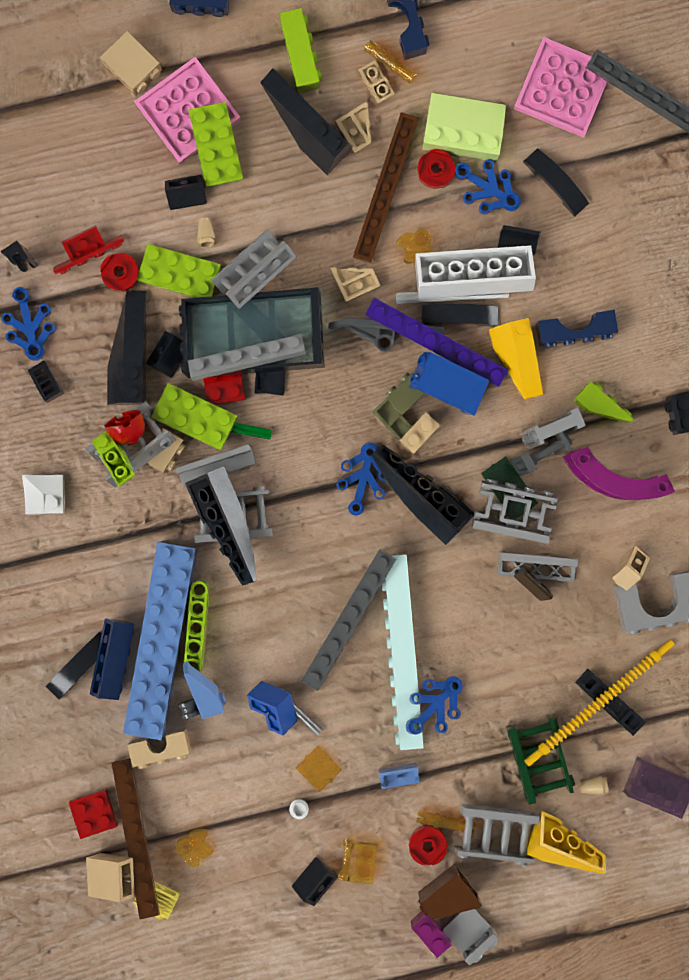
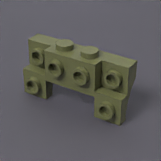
(395, 405)

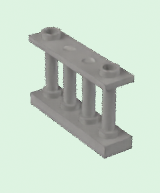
(258, 276)
(147, 451)
(262, 528)
(489, 815)

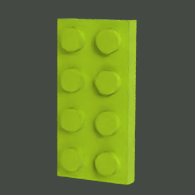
(215, 144)
(178, 272)
(194, 416)

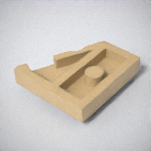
(356, 128)
(355, 282)

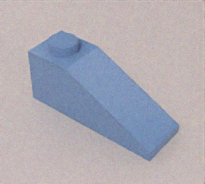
(205, 692)

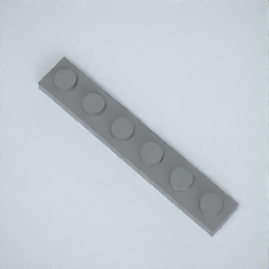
(246, 357)

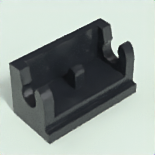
(18, 254)

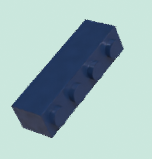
(112, 659)

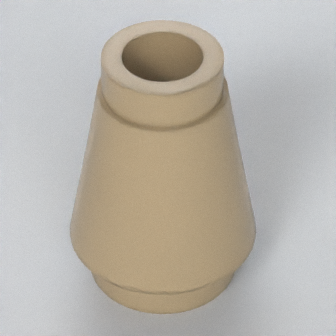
(205, 233)
(595, 786)

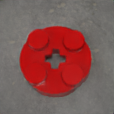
(445, 163)
(119, 261)
(425, 834)

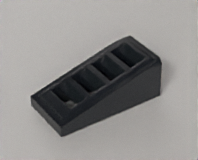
(53, 394)

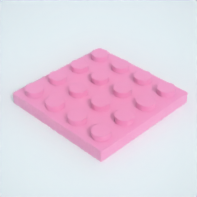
(561, 88)
(168, 106)

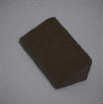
(533, 584)

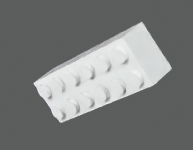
(475, 272)

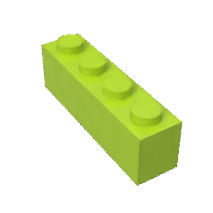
(299, 50)

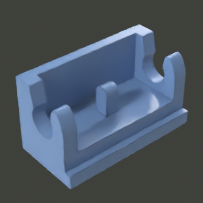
(399, 776)

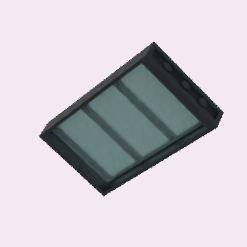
(218, 326)

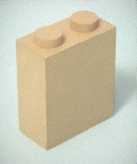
(131, 63)
(110, 877)

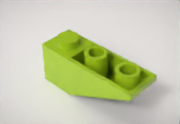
(596, 402)
(114, 458)

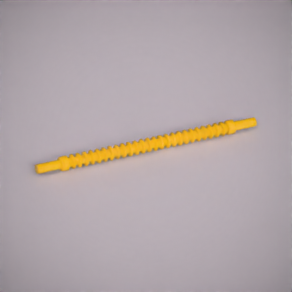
(544, 748)

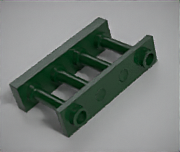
(525, 773)

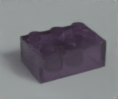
(658, 787)

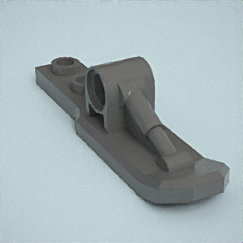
(370, 330)

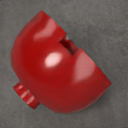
(126, 428)

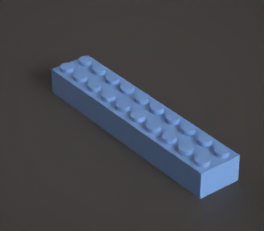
(160, 640)

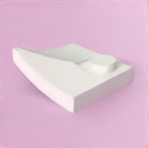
(44, 494)

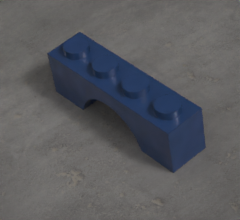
(412, 40)
(552, 332)

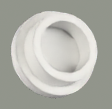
(299, 809)

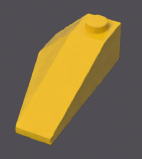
(517, 351)
(560, 846)

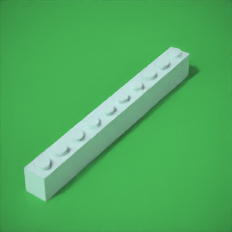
(403, 652)

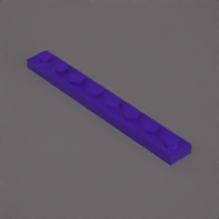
(435, 341)

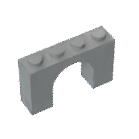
(635, 618)

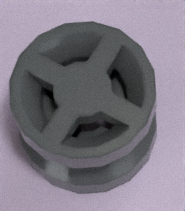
(189, 709)

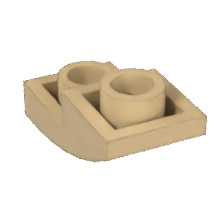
(376, 82)

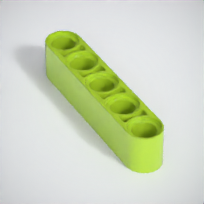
(201, 618)

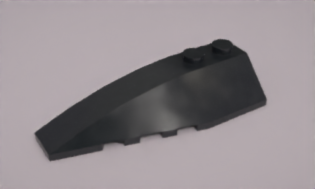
(309, 129)
(128, 355)
(432, 504)
(221, 510)

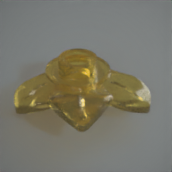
(410, 243)
(197, 849)

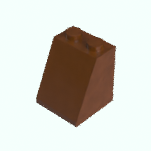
(448, 895)

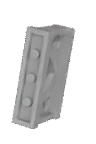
(566, 422)

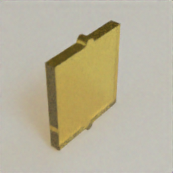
(318, 768)

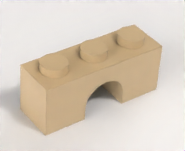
(143, 753)

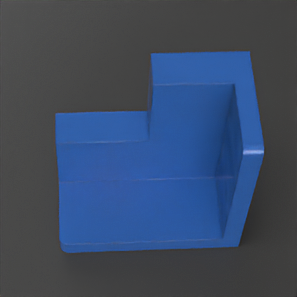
(275, 705)

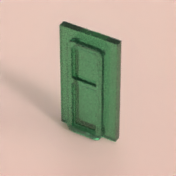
(505, 472)

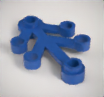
(489, 189)
(29, 326)
(364, 475)
(437, 703)

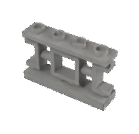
(511, 527)

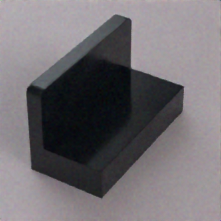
(185, 192)
(516, 236)
(166, 355)
(270, 383)
(314, 882)

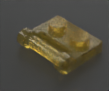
(364, 862)

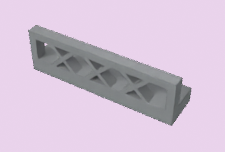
(231, 460)
(541, 560)

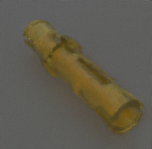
(388, 60)
(437, 820)

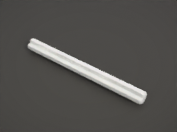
(412, 297)

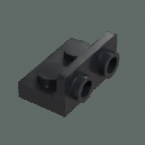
(678, 412)

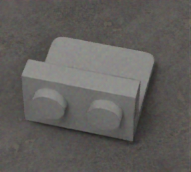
(471, 935)

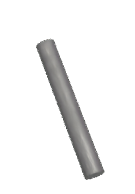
(306, 720)

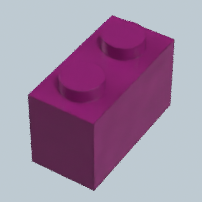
(431, 934)

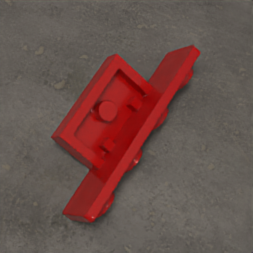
(84, 246)

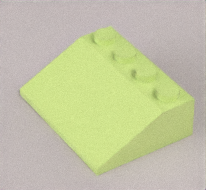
(464, 127)

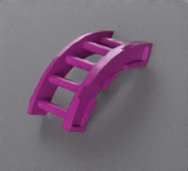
(603, 481)

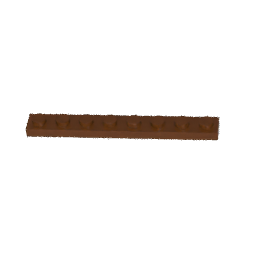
(385, 187)
(135, 838)

